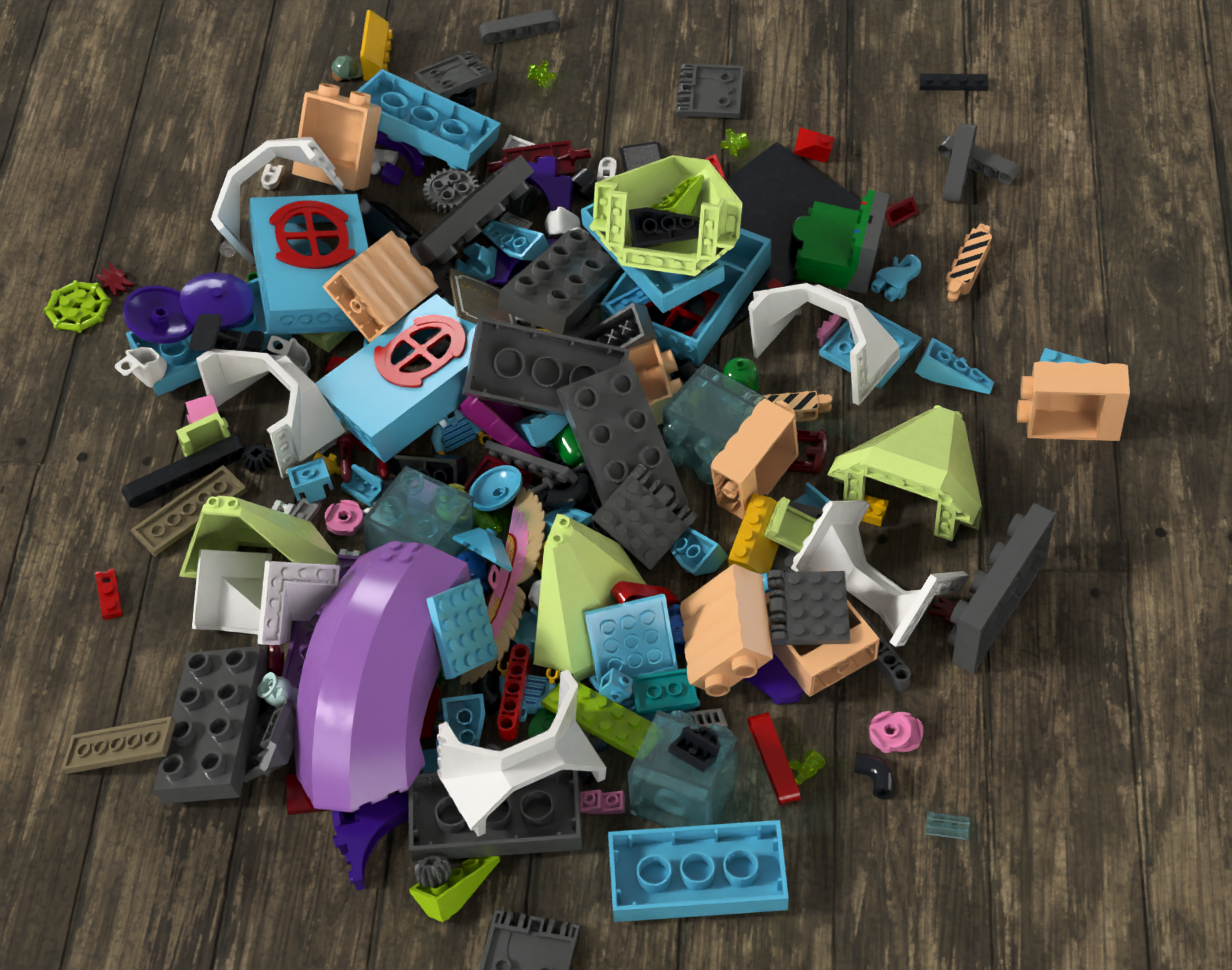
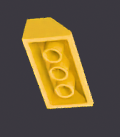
(375, 45)
(750, 547)

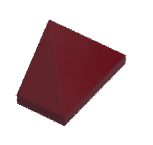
(901, 211)

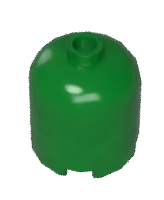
(744, 372)
(567, 447)

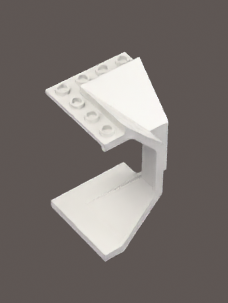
(227, 209)
(874, 347)
(309, 421)
(838, 546)
(257, 594)
(484, 777)

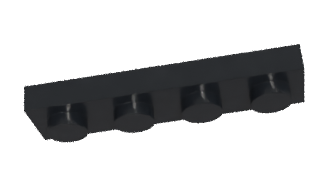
(954, 82)

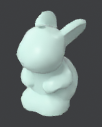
(276, 689)

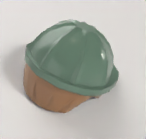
(346, 68)

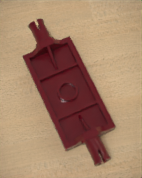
(561, 150)

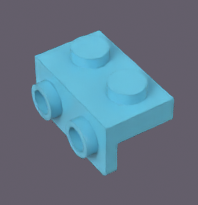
(363, 485)

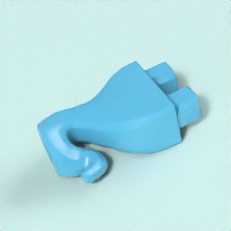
(895, 278)

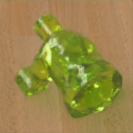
(540, 73)
(735, 141)
(486, 520)
(809, 767)

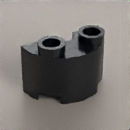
(466, 98)
(584, 184)

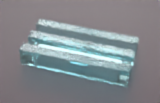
(947, 829)

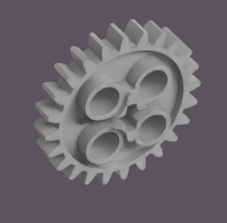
(448, 188)

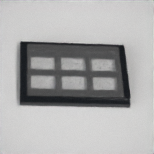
(640, 155)

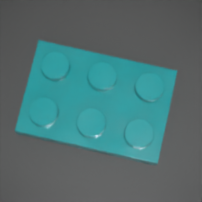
(663, 692)

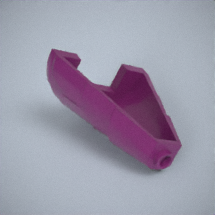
(497, 422)

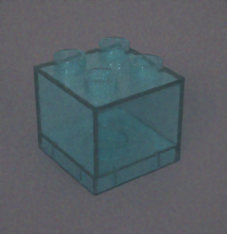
(704, 418)
(420, 512)
(671, 789)

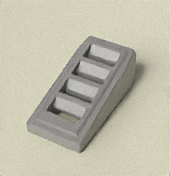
(703, 714)

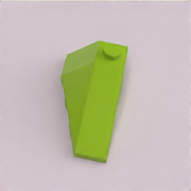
(684, 197)
(449, 898)

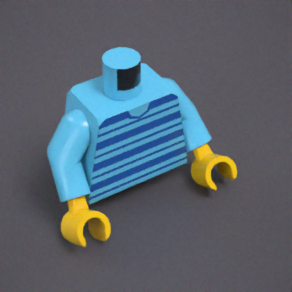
(453, 432)
(536, 690)

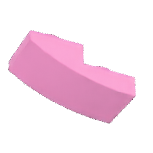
(828, 329)
(602, 803)

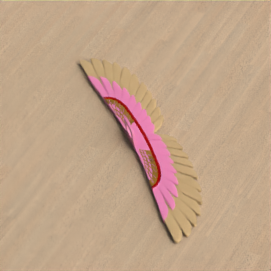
(523, 551)

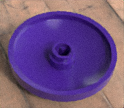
(217, 295)
(156, 315)

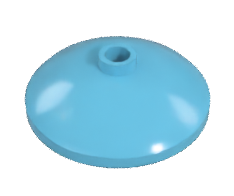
(496, 488)

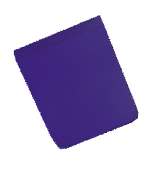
(391, 174)
(343, 818)

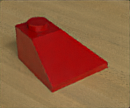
(813, 145)

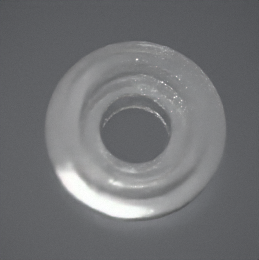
(227, 249)

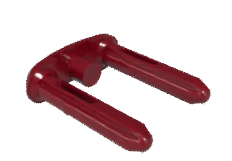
(346, 443)
(818, 452)

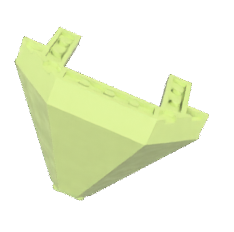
(642, 187)
(923, 457)
(235, 522)
(575, 579)

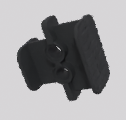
(209, 336)

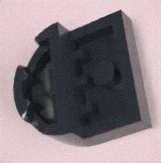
(696, 747)

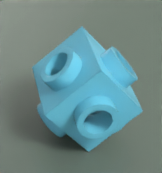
(616, 686)

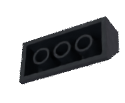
(382, 219)

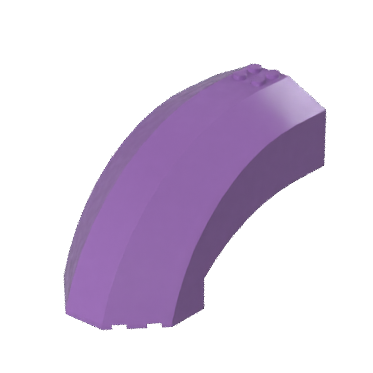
(371, 677)

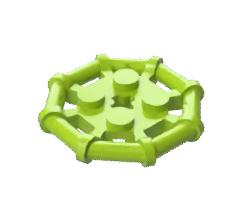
(84, 316)

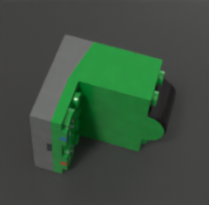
(839, 243)

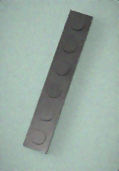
(531, 462)

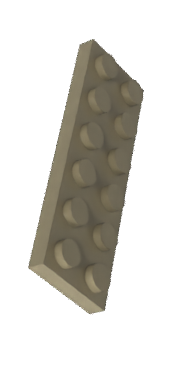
(183, 512)
(119, 745)

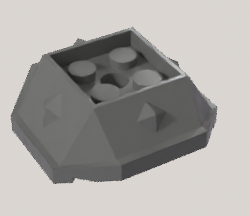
(272, 740)

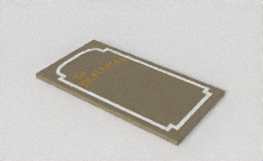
(476, 298)

